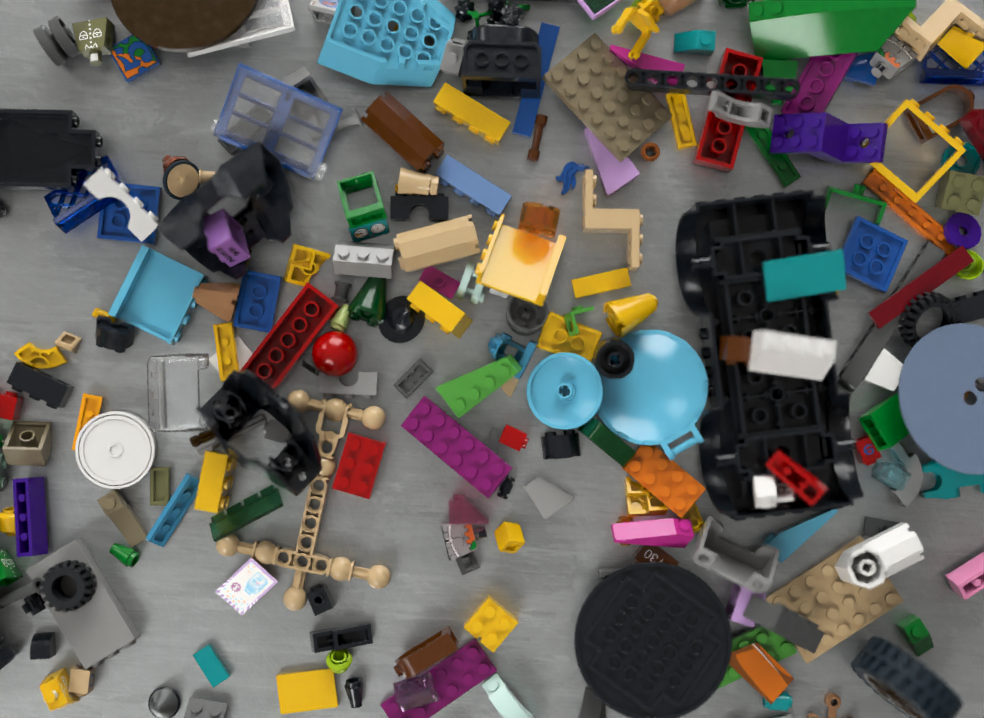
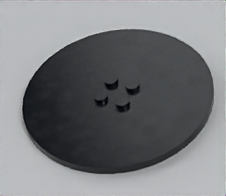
(653, 641)

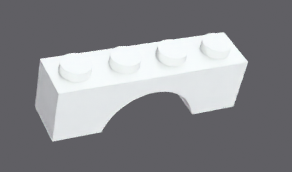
(103, 185)

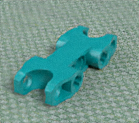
(949, 481)

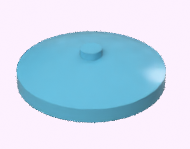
(565, 391)

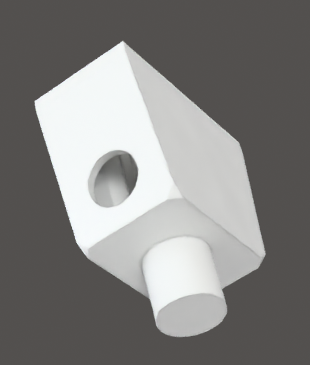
(884, 372)

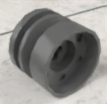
(525, 326)

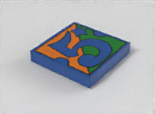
(134, 58)

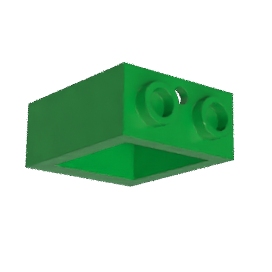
(365, 214)

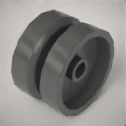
(57, 40)

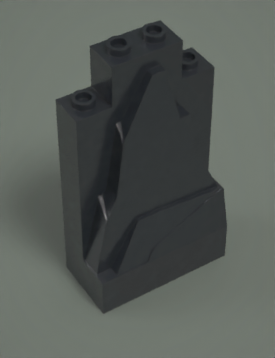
(45, 149)

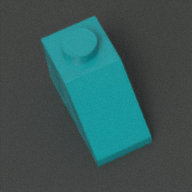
(695, 42)

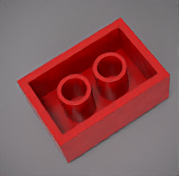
(359, 465)

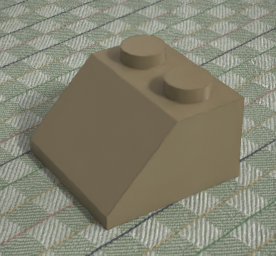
(28, 443)

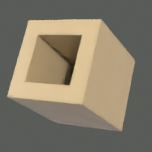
(81, 680)

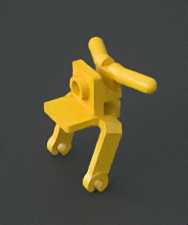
(643, 18)

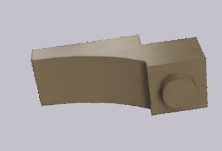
(123, 517)

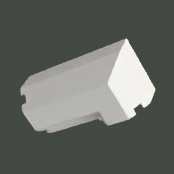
(880, 557)

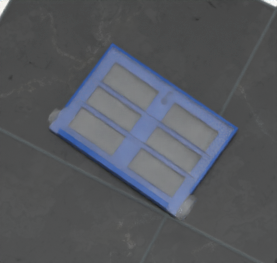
(281, 118)

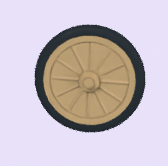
(181, 179)

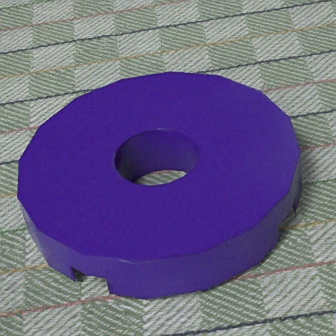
(968, 224)

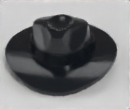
(401, 321)

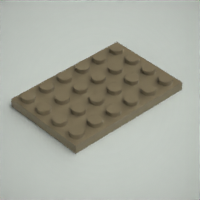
(595, 91)

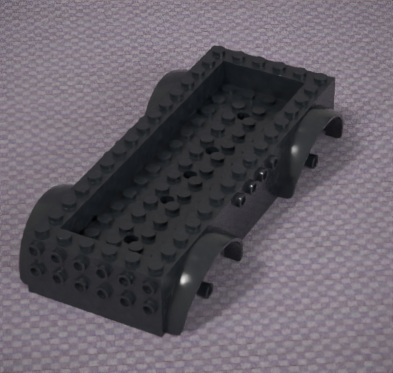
(729, 296)

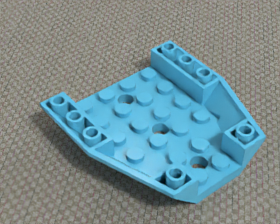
(378, 56)

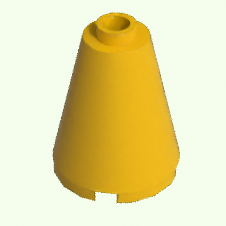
(629, 312)

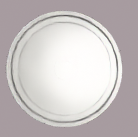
(115, 449)

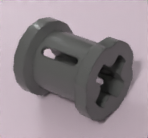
(341, 291)

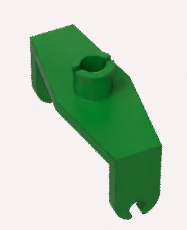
(857, 193)

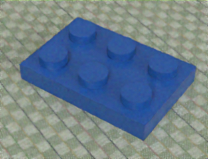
(257, 301)

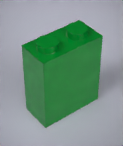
(885, 423)

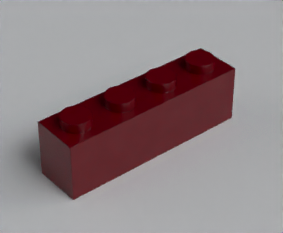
(974, 128)

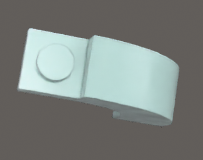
(504, 700)

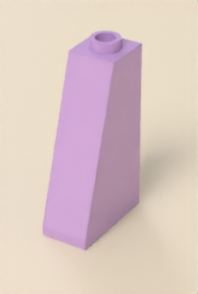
(610, 171)

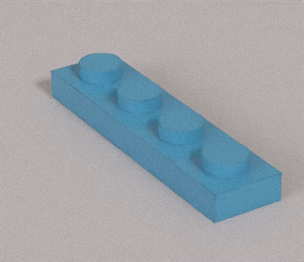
(174, 511)

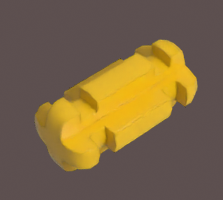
(97, 311)

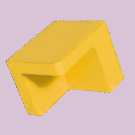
(509, 537)

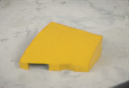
(961, 46)
(303, 264)
(641, 501)

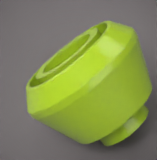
(339, 660)

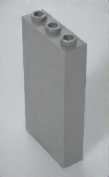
(99, 625)

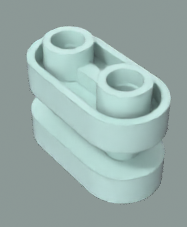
(477, 294)

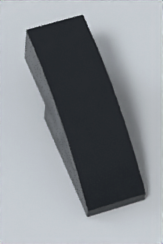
(340, 637)

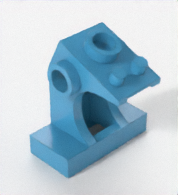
(499, 343)

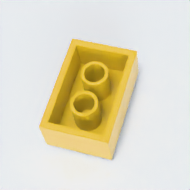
(215, 481)

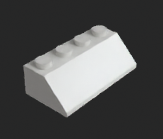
(791, 355)

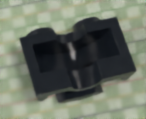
(113, 336)
(560, 446)

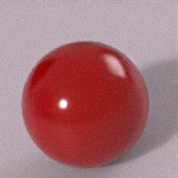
(335, 353)

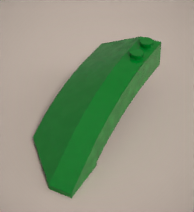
(823, 26)

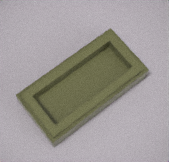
(160, 486)

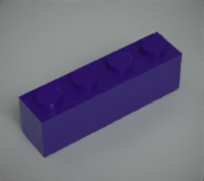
(30, 516)

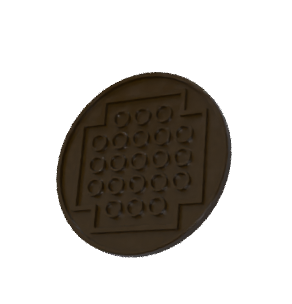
(183, 23)

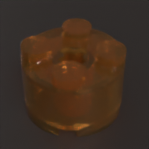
(539, 219)

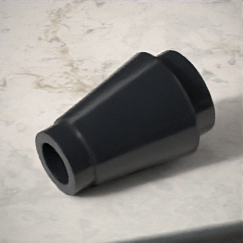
(354, 691)

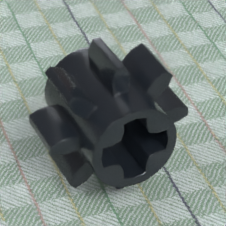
(33, 604)

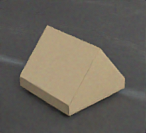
(68, 342)

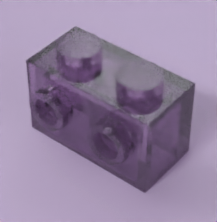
(416, 691)

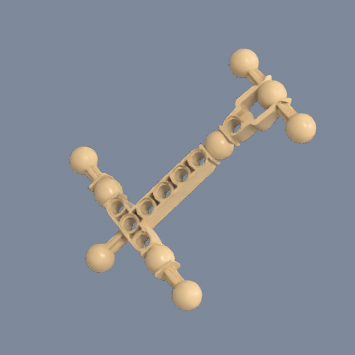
(340, 567)

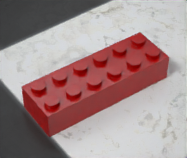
(719, 138)
(291, 336)

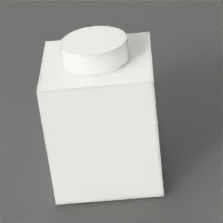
(764, 491)

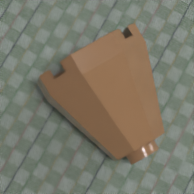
(217, 298)

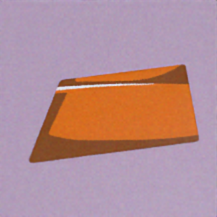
(760, 671)

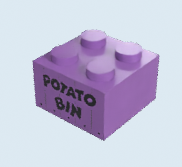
(226, 238)

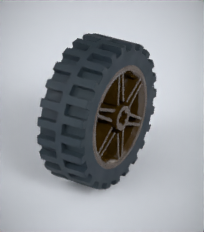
(905, 681)

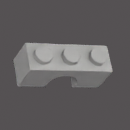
(366, 385)

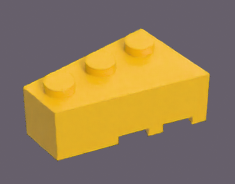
(439, 310)

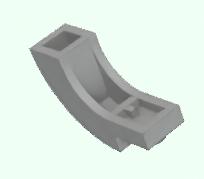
(740, 112)
(910, 463)

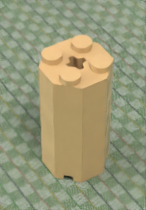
(437, 244)

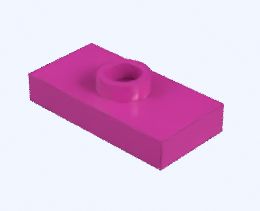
(439, 282)

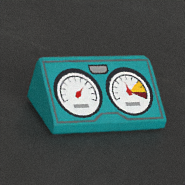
(369, 230)

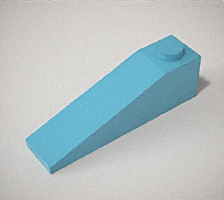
(794, 535)

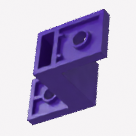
(828, 138)

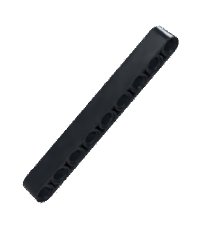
(720, 79)

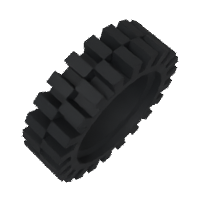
(918, 307)

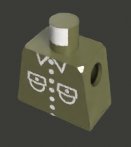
(94, 38)

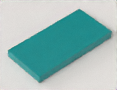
(804, 275)

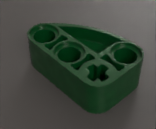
(607, 441)

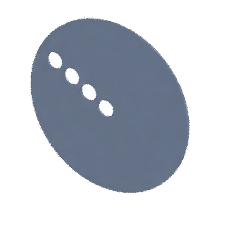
(933, 391)

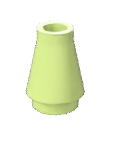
(340, 320)

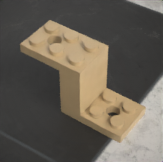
(926, 37)
(612, 221)

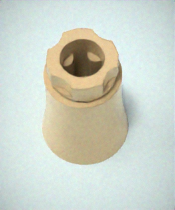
(417, 183)

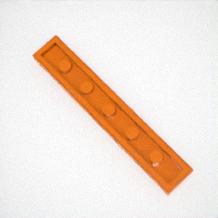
(907, 210)

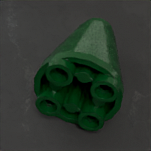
(370, 302)

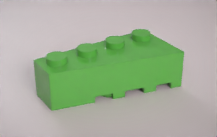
(471, 388)

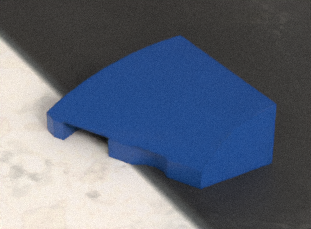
(861, 70)

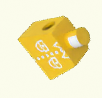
(55, 690)

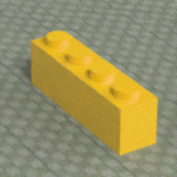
(471, 113)

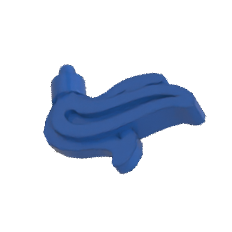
(568, 175)

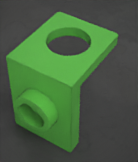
(570, 317)

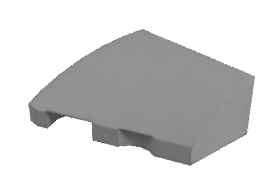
(547, 497)

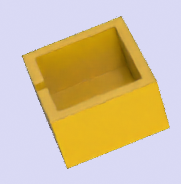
(491, 623)

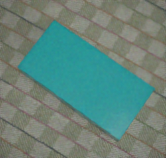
(211, 665)

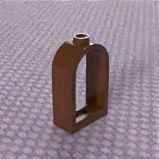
(921, 129)
(426, 653)

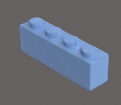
(473, 186)

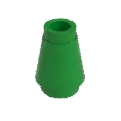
(125, 555)

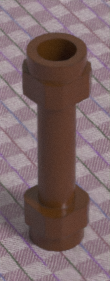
(540, 122)

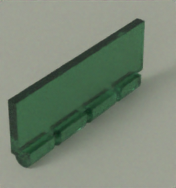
(241, 516)

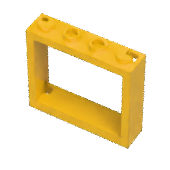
(941, 130)

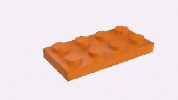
(664, 479)

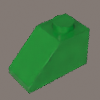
(916, 634)

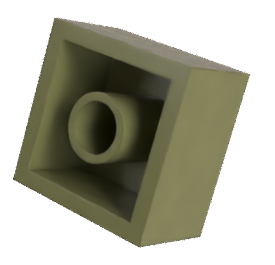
(960, 192)

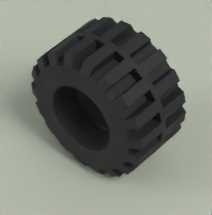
(54, 593)

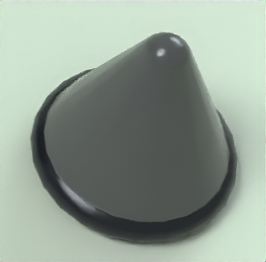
(164, 702)

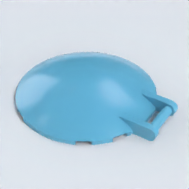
(659, 395)

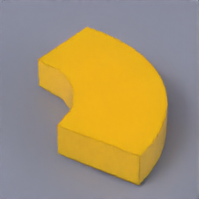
(41, 358)

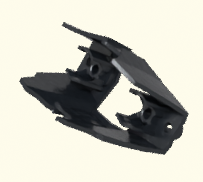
(249, 175)
(242, 398)

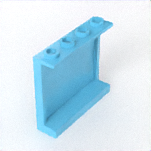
(157, 295)

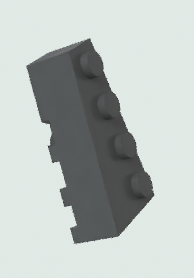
(784, 623)

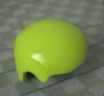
(974, 269)

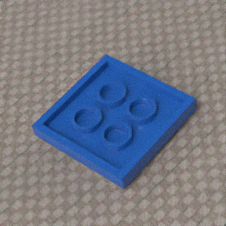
(116, 216)
(872, 254)

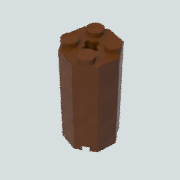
(403, 132)

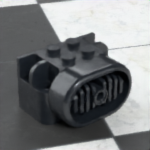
(502, 62)

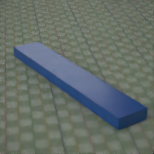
(529, 106)

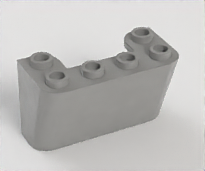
(732, 561)

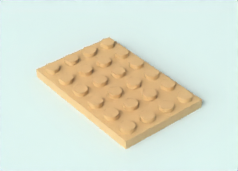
(833, 603)

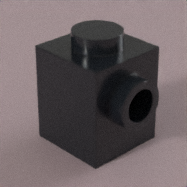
(320, 599)

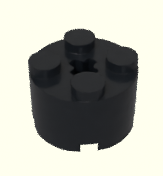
(609, 367)

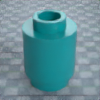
(782, 702)

